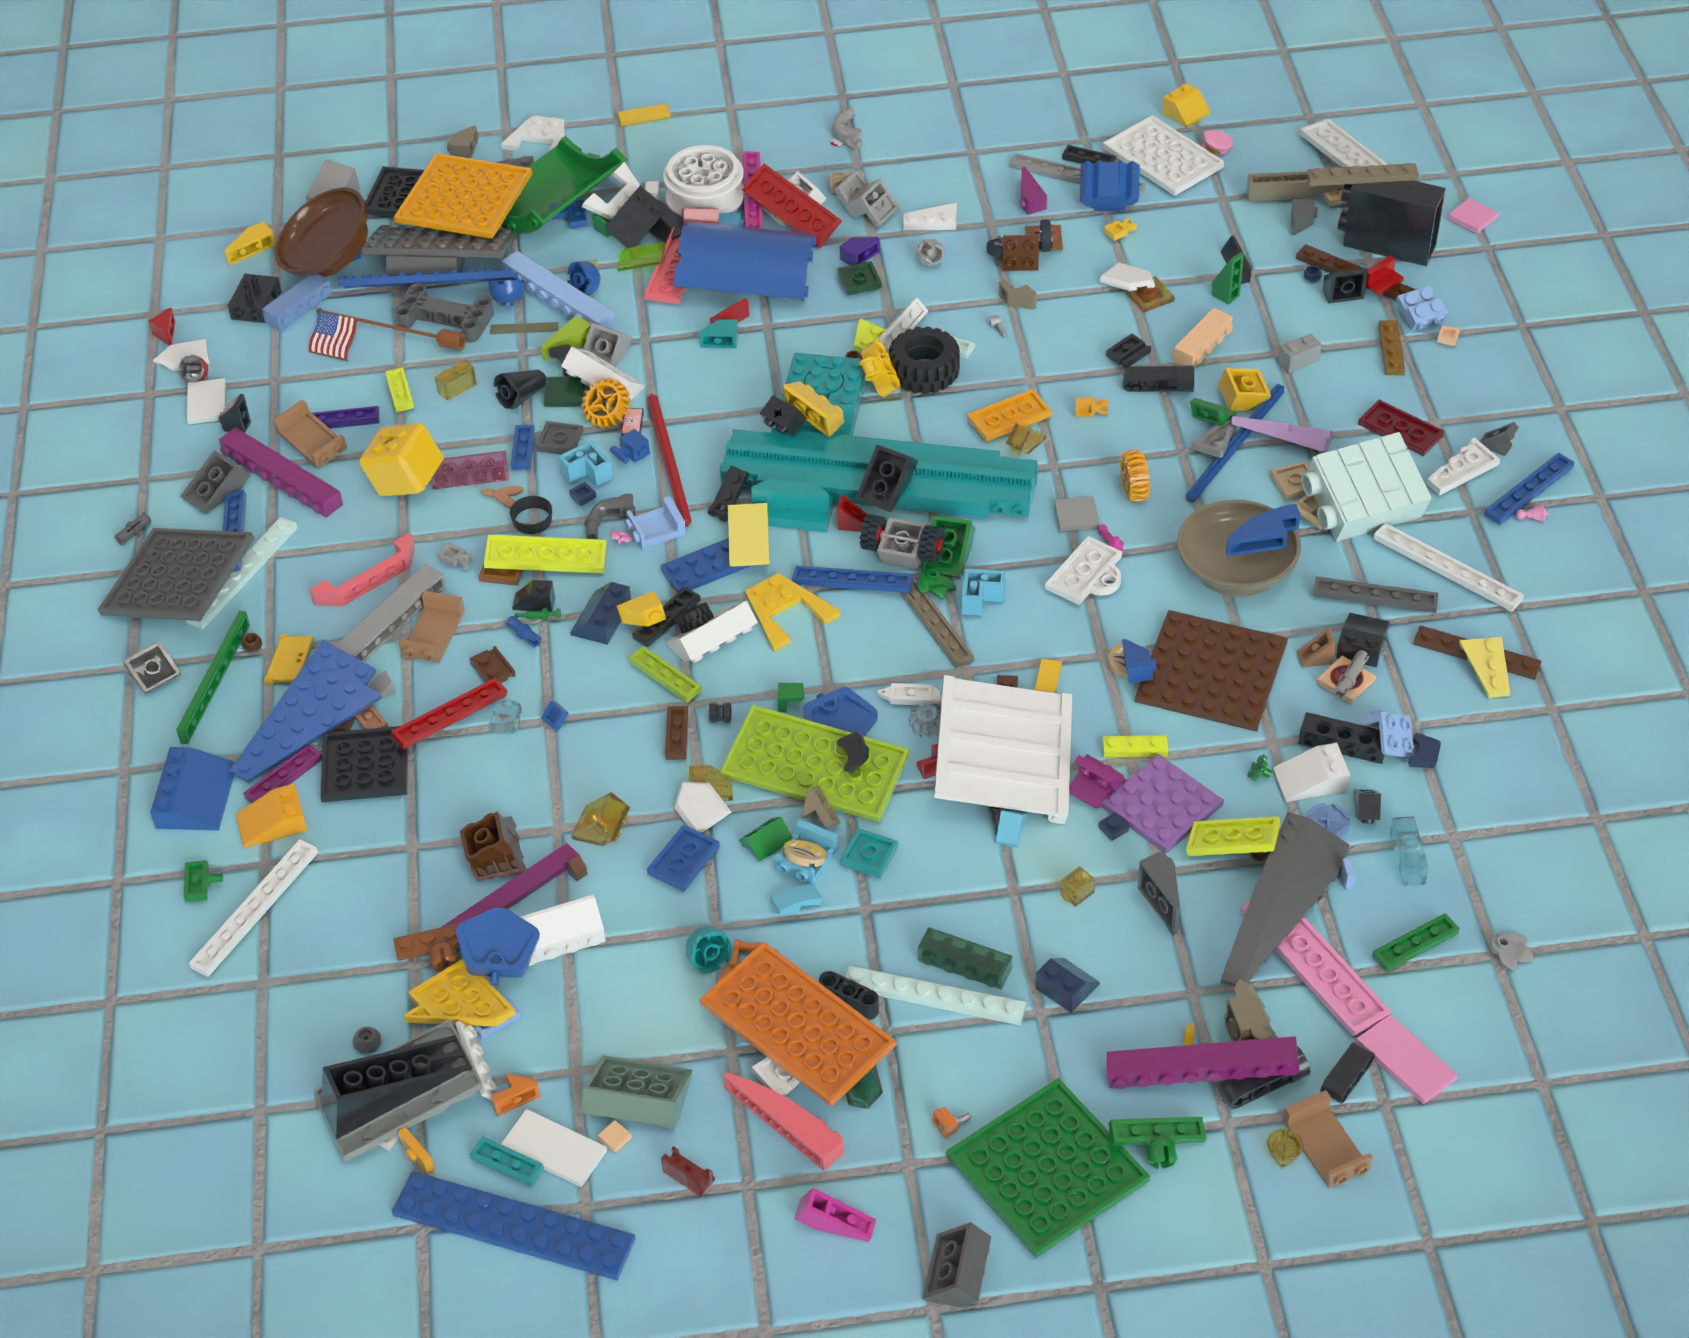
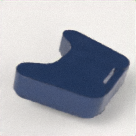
(1428, 752)

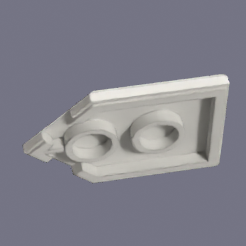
(1127, 277)
(174, 353)
(700, 805)

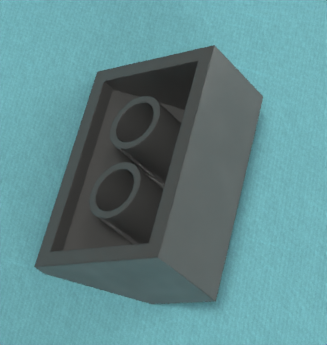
(957, 1266)

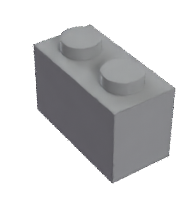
(1299, 353)

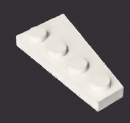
(1468, 464)
(774, 1077)

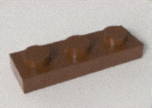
(676, 732)

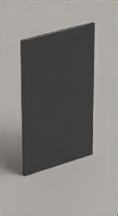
(665, 224)

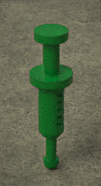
(540, 614)

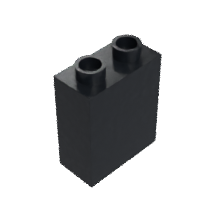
(1393, 219)

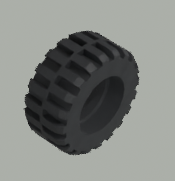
(925, 344)

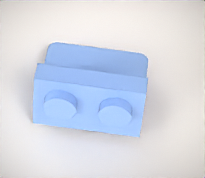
(1394, 732)

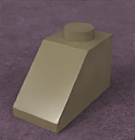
(463, 143)

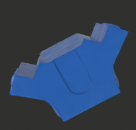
(1109, 185)

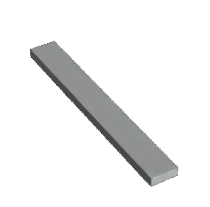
(1052, 169)

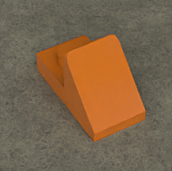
(520, 1092)

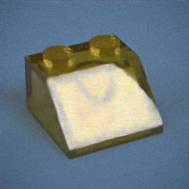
(601, 820)

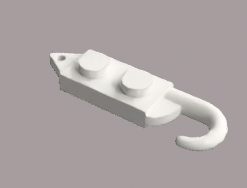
(911, 694)

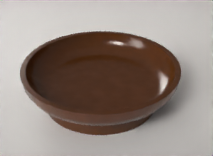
(323, 234)

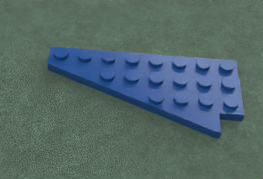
(318, 700)

